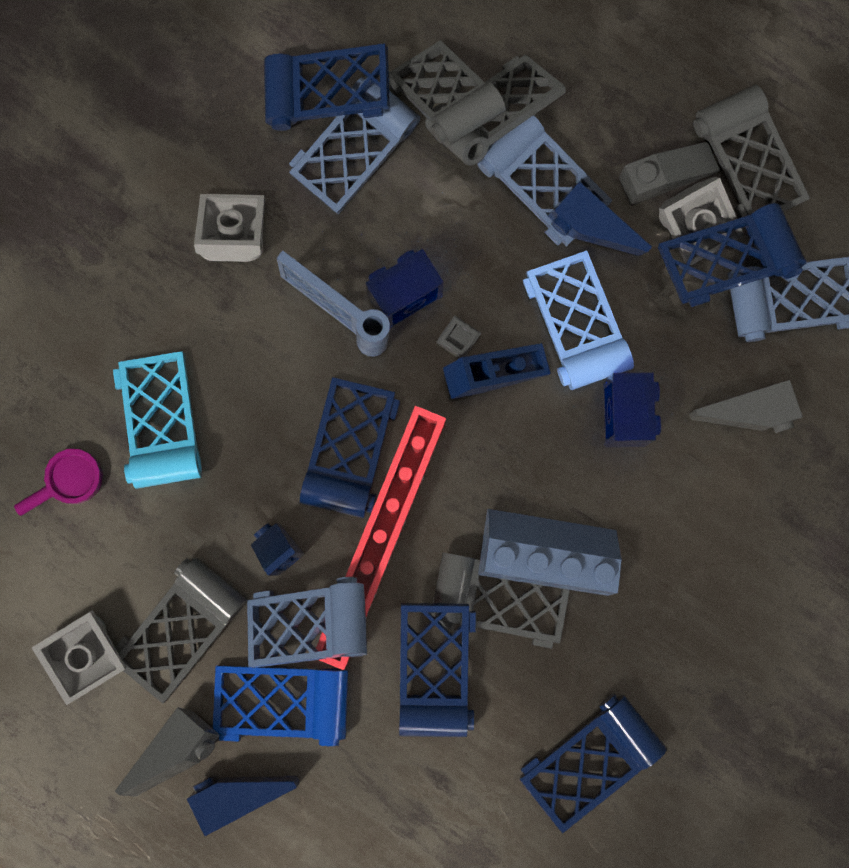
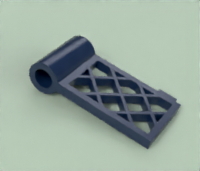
(285, 86)
(772, 244)
(342, 490)
(440, 713)
(622, 729)

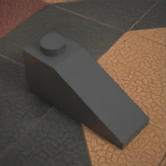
(667, 171)
(757, 410)
(176, 748)

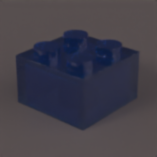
(405, 286)
(631, 410)

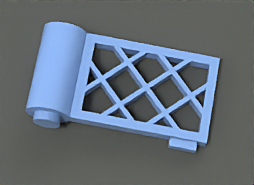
(591, 360)

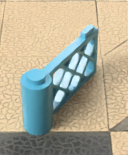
(157, 462)

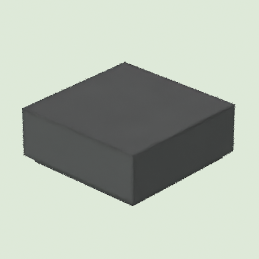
(458, 337)

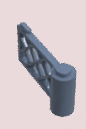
(394, 125)
(514, 150)
(756, 311)
(369, 326)
(341, 623)

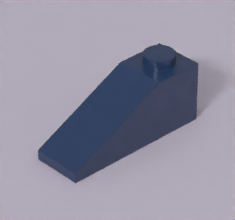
(590, 220)
(495, 370)
(275, 549)
(233, 797)

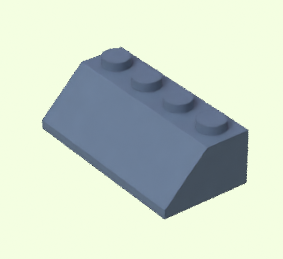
(550, 553)

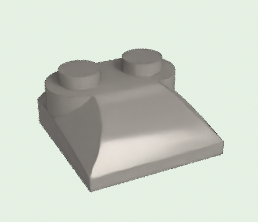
(698, 209)
(230, 227)
(79, 657)

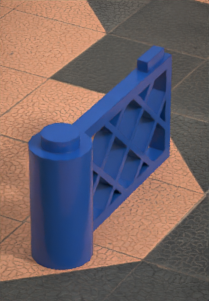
(323, 711)

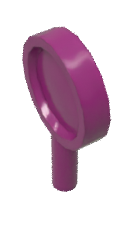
(69, 477)

